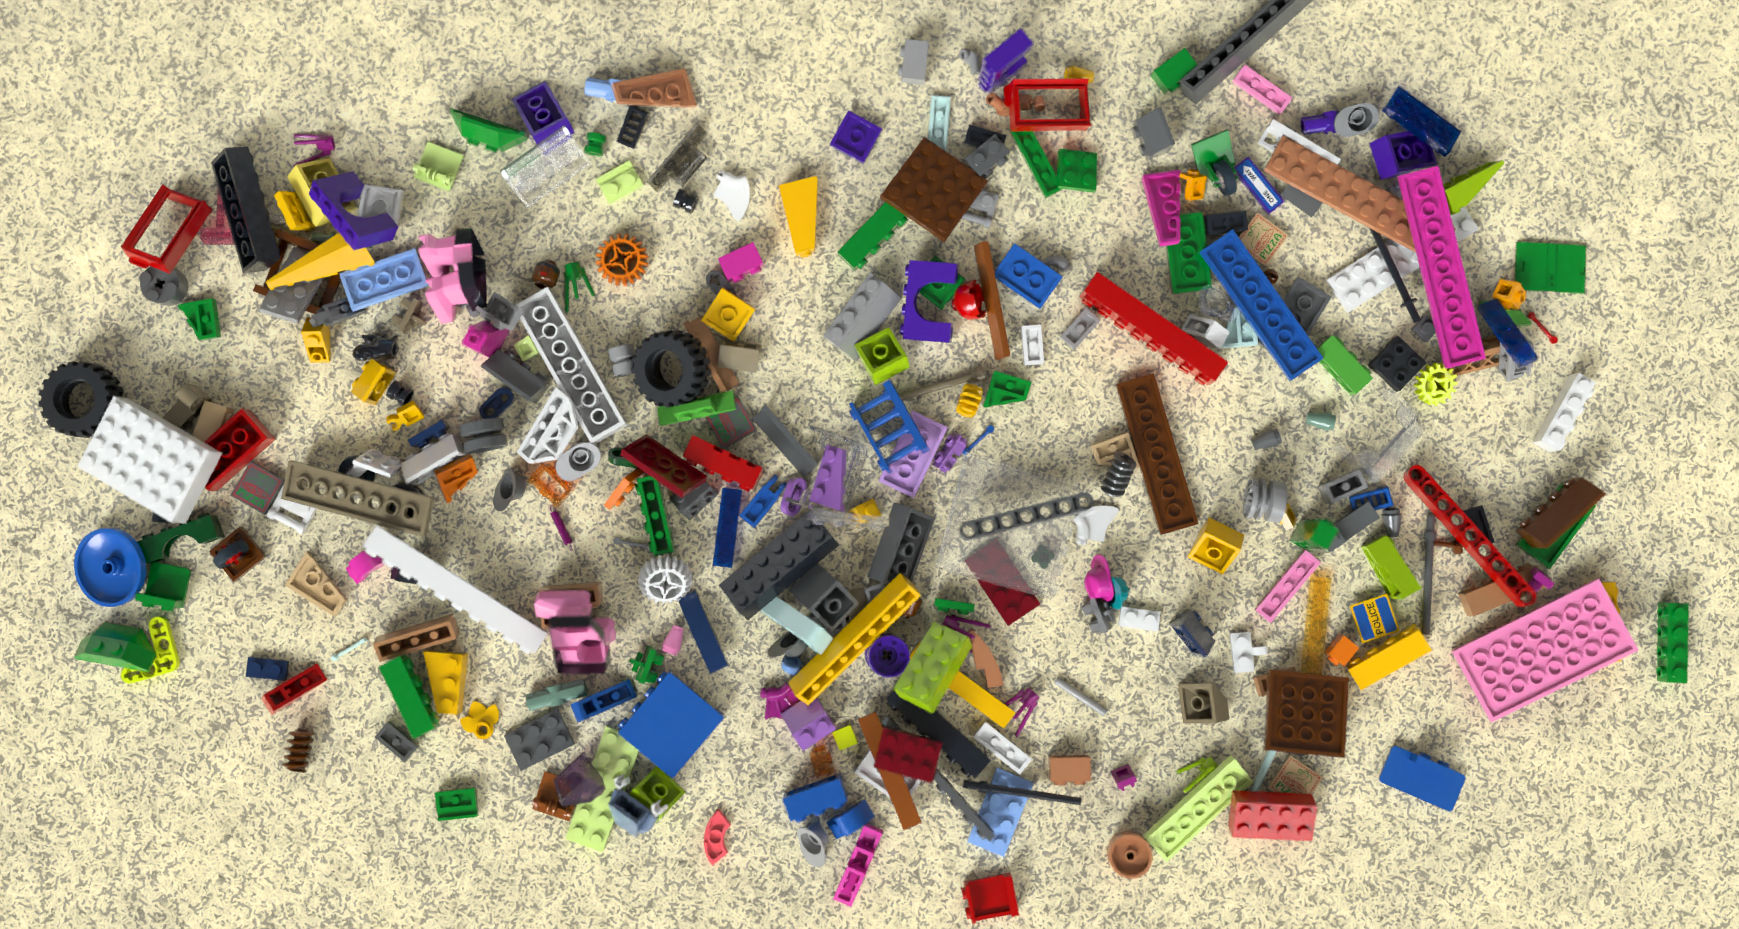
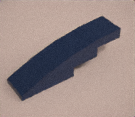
(703, 632)

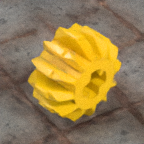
(969, 400)

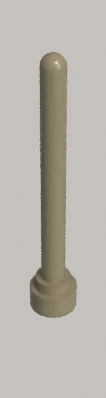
(975, 375)

